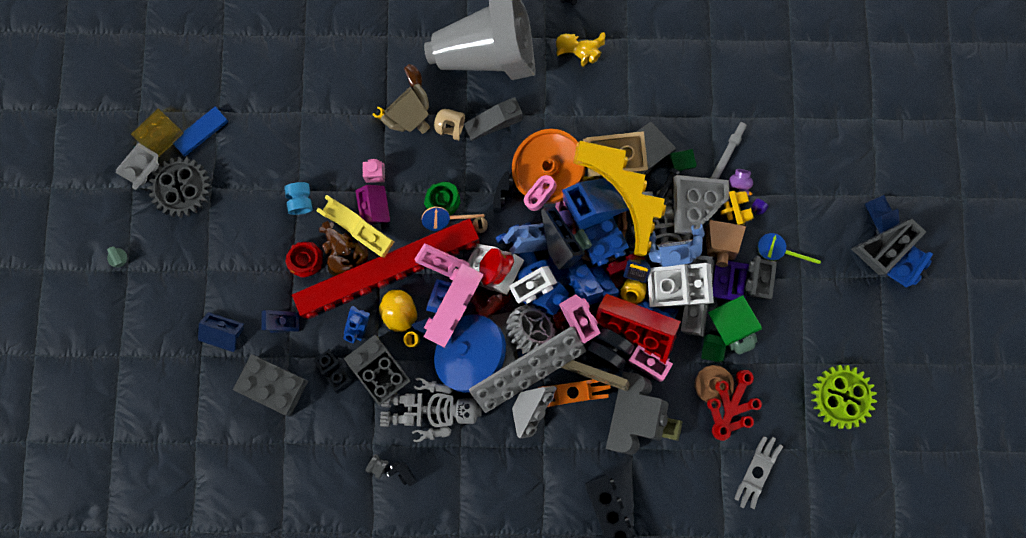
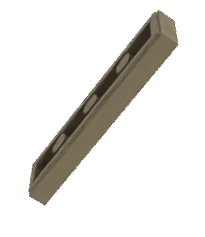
(597, 375)

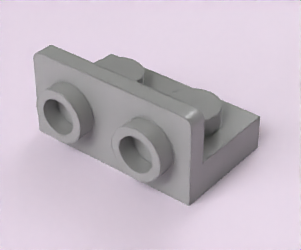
(138, 165)

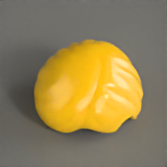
(398, 310)

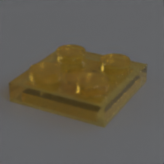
(157, 132)

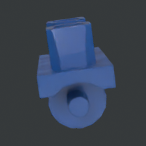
(356, 325)

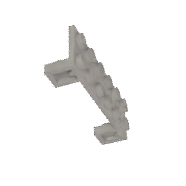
(527, 369)

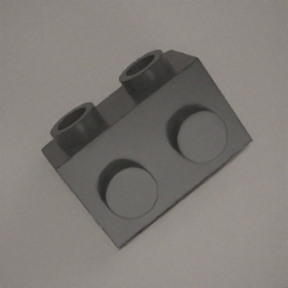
(761, 278)

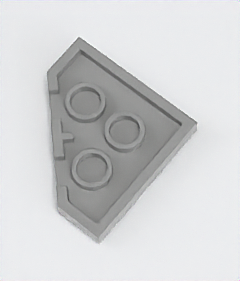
(697, 201)

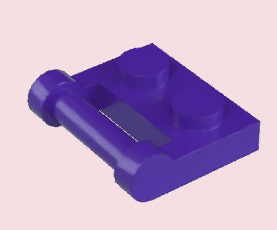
(723, 281)

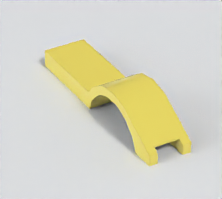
(356, 226)

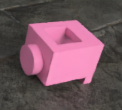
(373, 171)

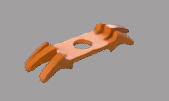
(585, 392)

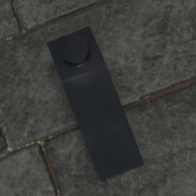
(560, 240)

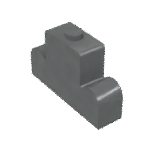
(636, 416)

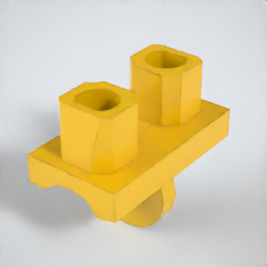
(737, 199)

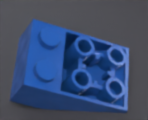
(593, 202)

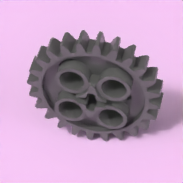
(163, 193)

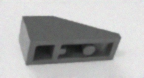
(494, 119)

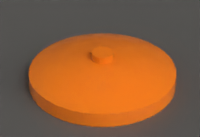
(550, 154)

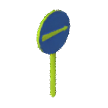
(773, 247)

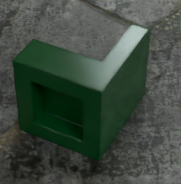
(682, 160)
(713, 348)

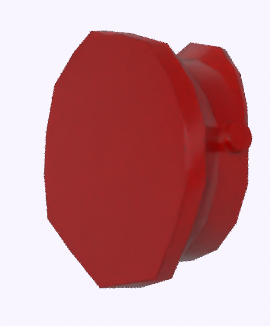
(304, 259)
(495, 266)

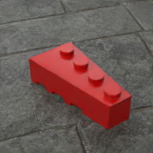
(639, 325)

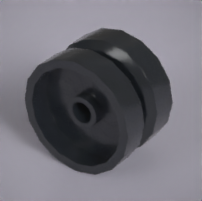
(611, 347)

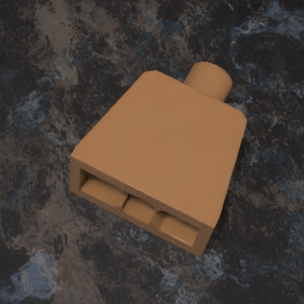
(723, 241)

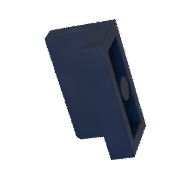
(219, 331)

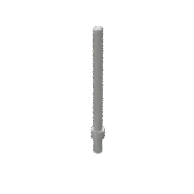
(734, 141)

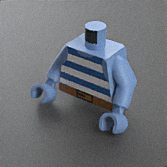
(677, 252)

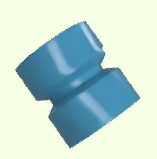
(298, 198)

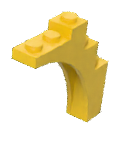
(643, 208)

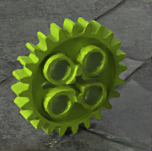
(838, 413)

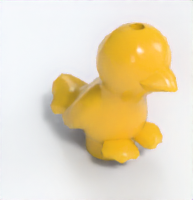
(585, 50)

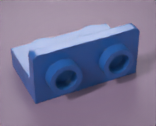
(910, 266)

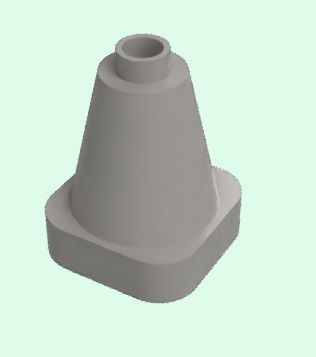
(486, 41)

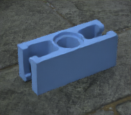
(527, 238)

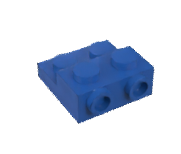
(606, 242)
(591, 283)

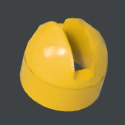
(408, 339)

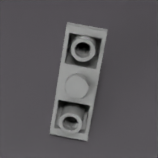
(530, 409)

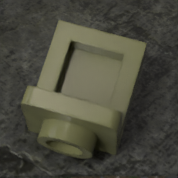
(672, 429)

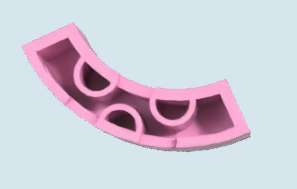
(452, 308)

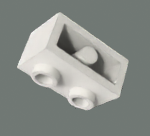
(533, 284)

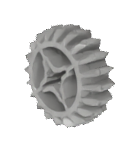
(529, 328)

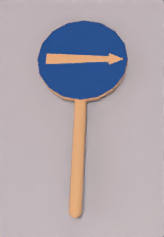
(438, 218)

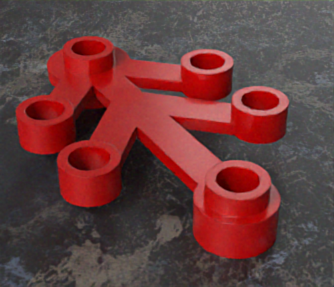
(731, 407)

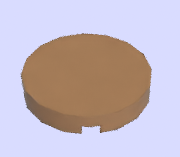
(706, 381)

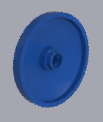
(471, 353)

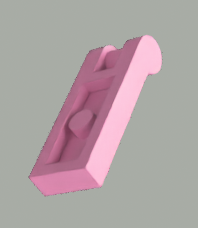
(438, 260)

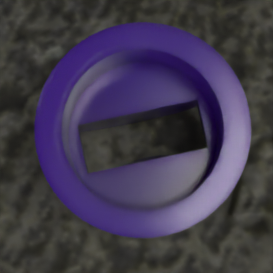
(760, 206)

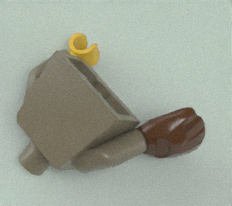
(409, 108)

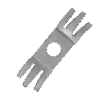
(755, 484)

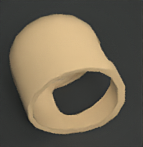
(451, 118)

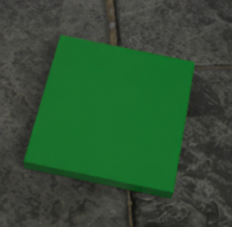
(735, 320)

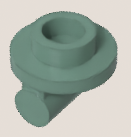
(582, 239)
(116, 257)

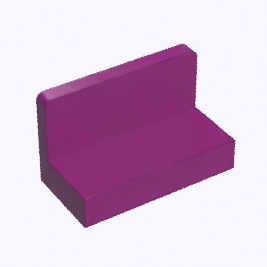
(373, 204)

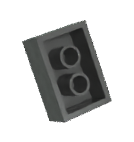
(270, 385)

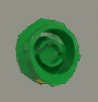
(443, 195)

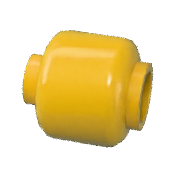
(633, 291)

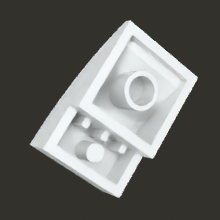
(478, 254)
(680, 285)

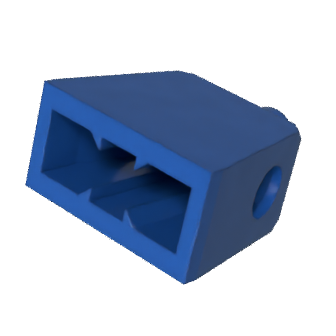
(550, 301)

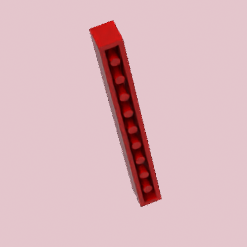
(381, 270)

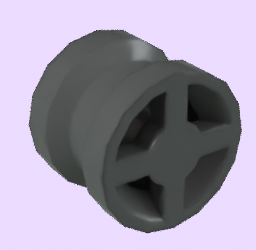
(377, 466)

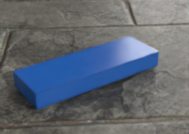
(200, 131)

